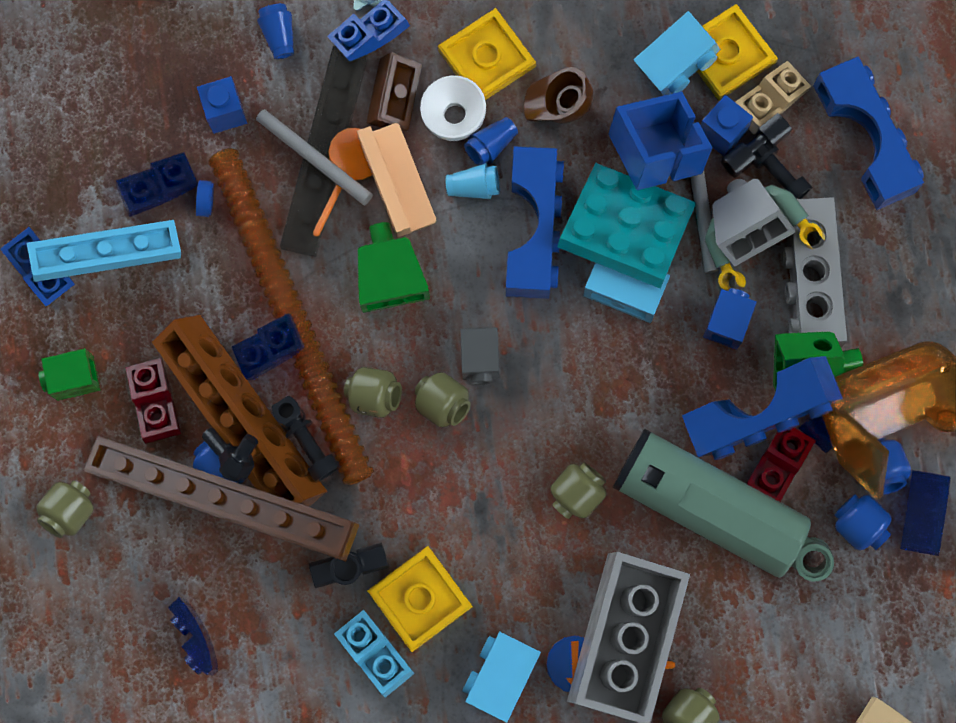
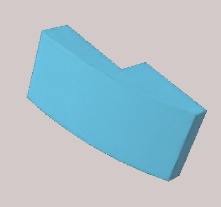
(374, 653)

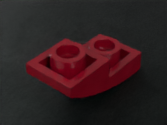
(153, 400)
(781, 463)

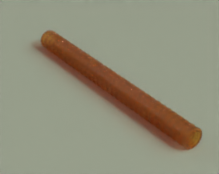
(283, 299)

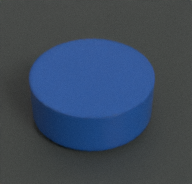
(204, 198)

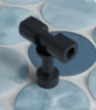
(762, 152)
(294, 421)
(333, 570)

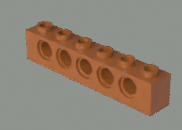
(235, 408)

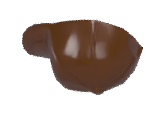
(559, 97)

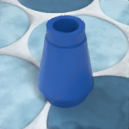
(277, 29)
(490, 141)

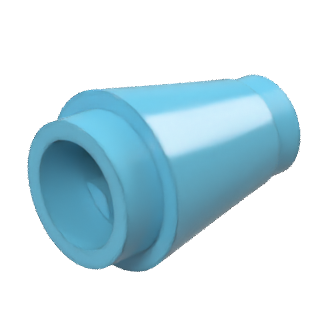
(474, 182)

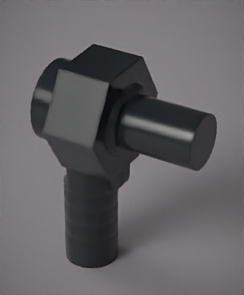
(234, 461)

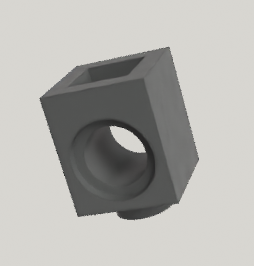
(479, 355)

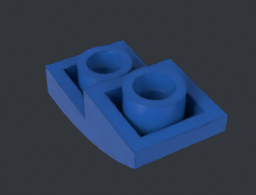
(364, 35)
(18, 255)

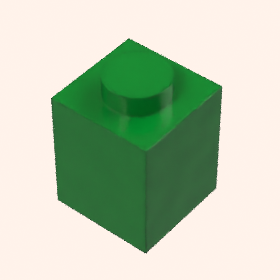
(69, 375)

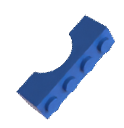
(850, 93)
(534, 179)
(800, 391)

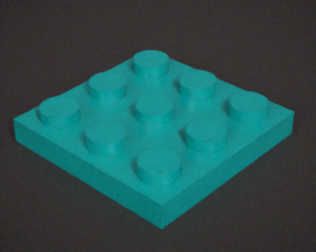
(626, 226)

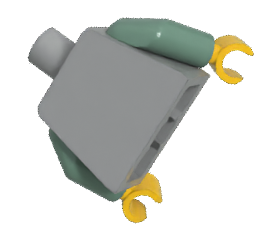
(750, 222)

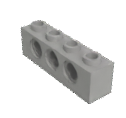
(826, 261)

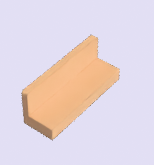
(396, 178)

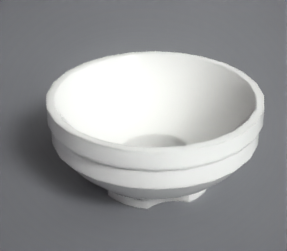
(451, 92)

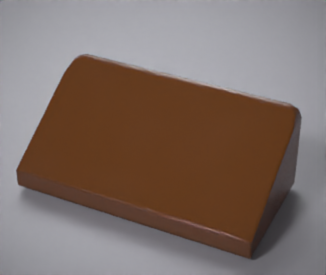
(394, 91)

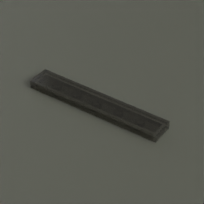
(314, 188)

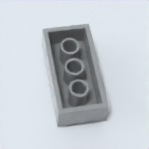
(628, 638)

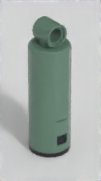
(721, 508)

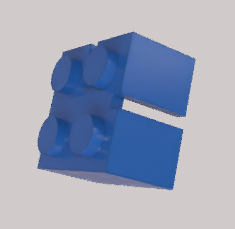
(652, 138)

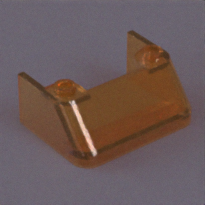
(887, 398)

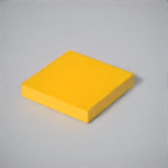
(487, 54)
(741, 55)
(420, 599)

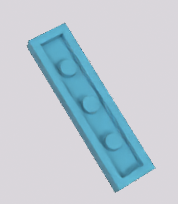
(103, 250)

